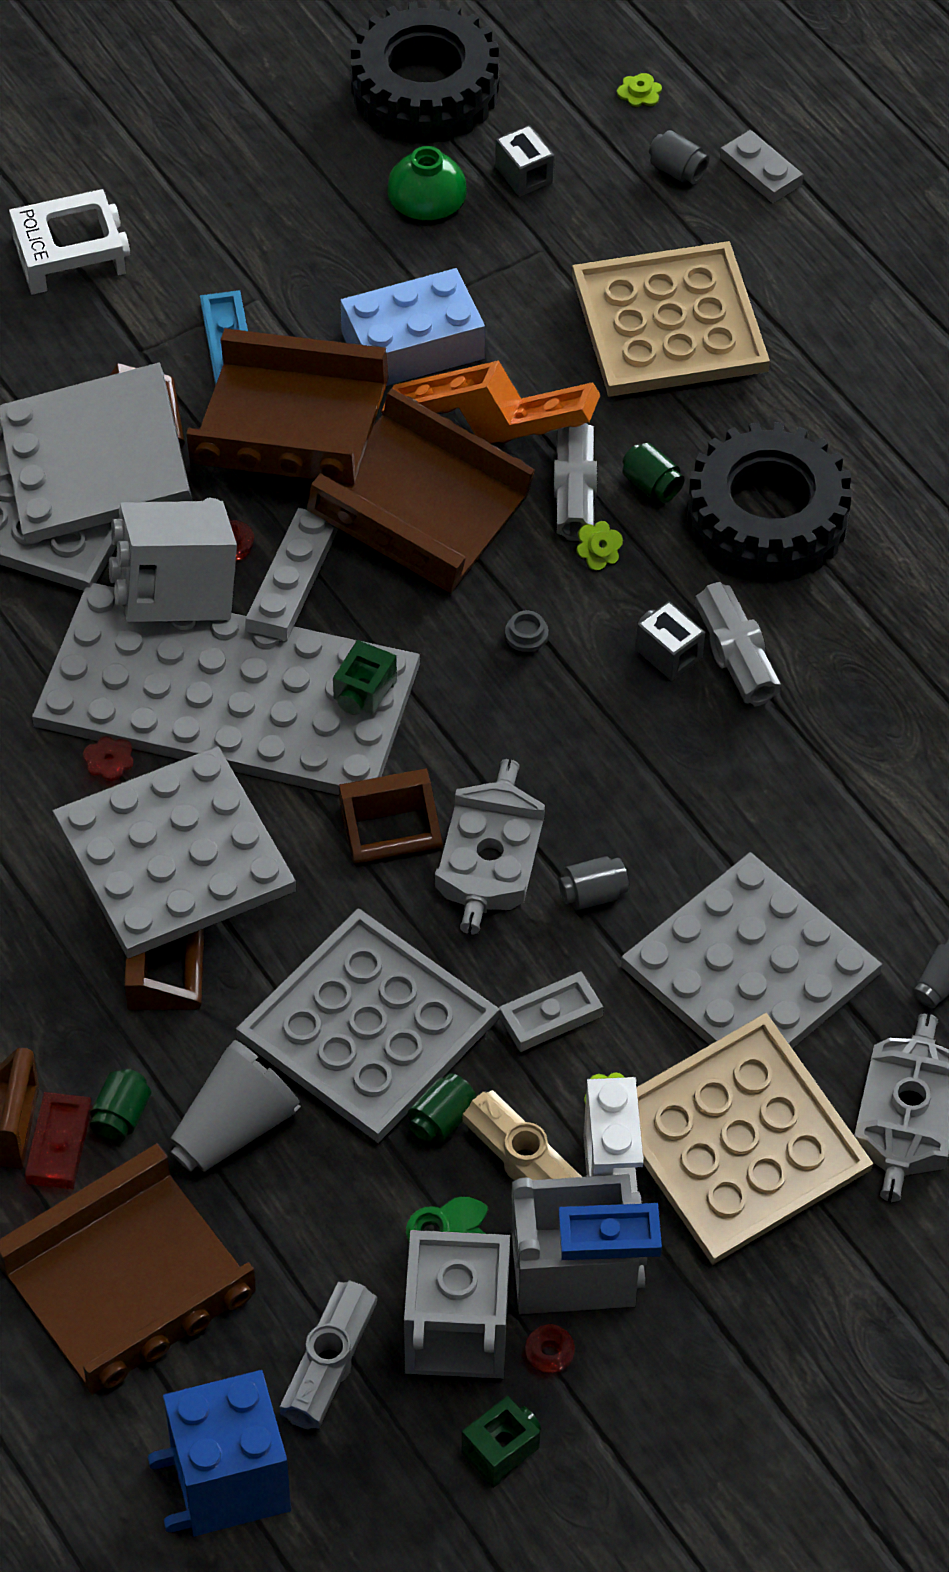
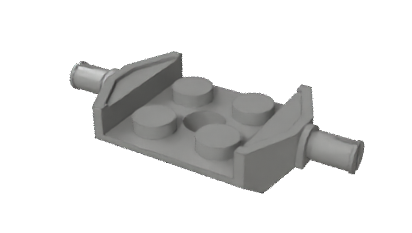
(494, 818)
(899, 1135)

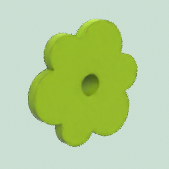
(639, 90)
(589, 547)

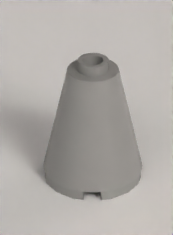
(231, 1109)

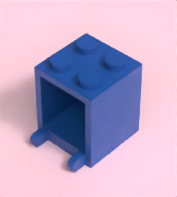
(224, 1454)

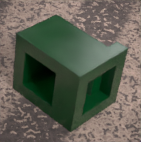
(364, 678)
(501, 1423)

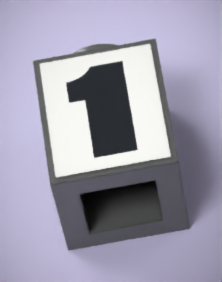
(524, 160)
(669, 640)

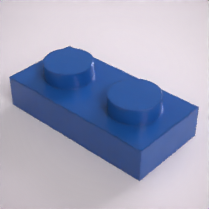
(609, 1231)

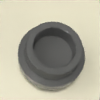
(526, 631)

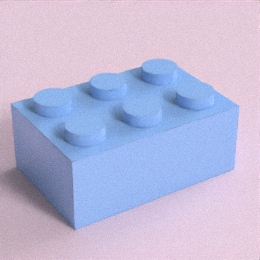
(420, 322)

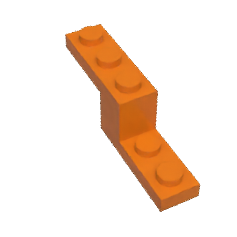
(494, 405)

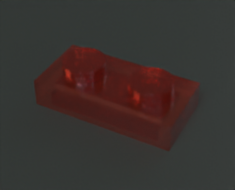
(58, 1140)

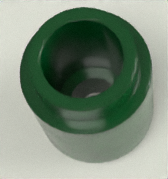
(652, 472)
(119, 1105)
(440, 1108)

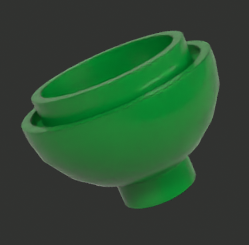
(427, 185)

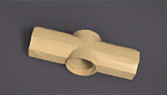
(508, 1133)

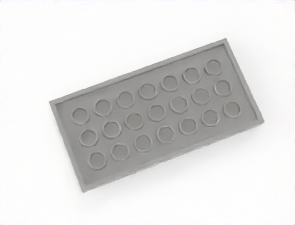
(215, 685)

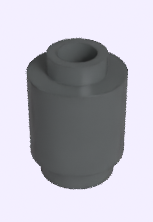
(678, 157)
(593, 882)

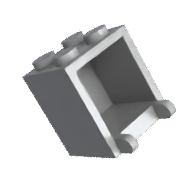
(191, 557)
(560, 1285)
(456, 1304)

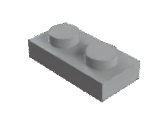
(761, 166)
(550, 1011)

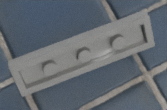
(290, 576)

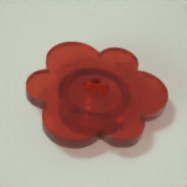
(109, 757)

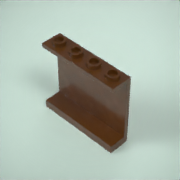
(291, 406)
(425, 493)
(123, 1270)

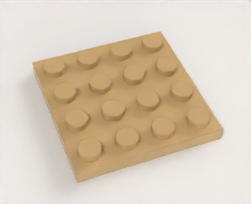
(670, 318)
(743, 1138)

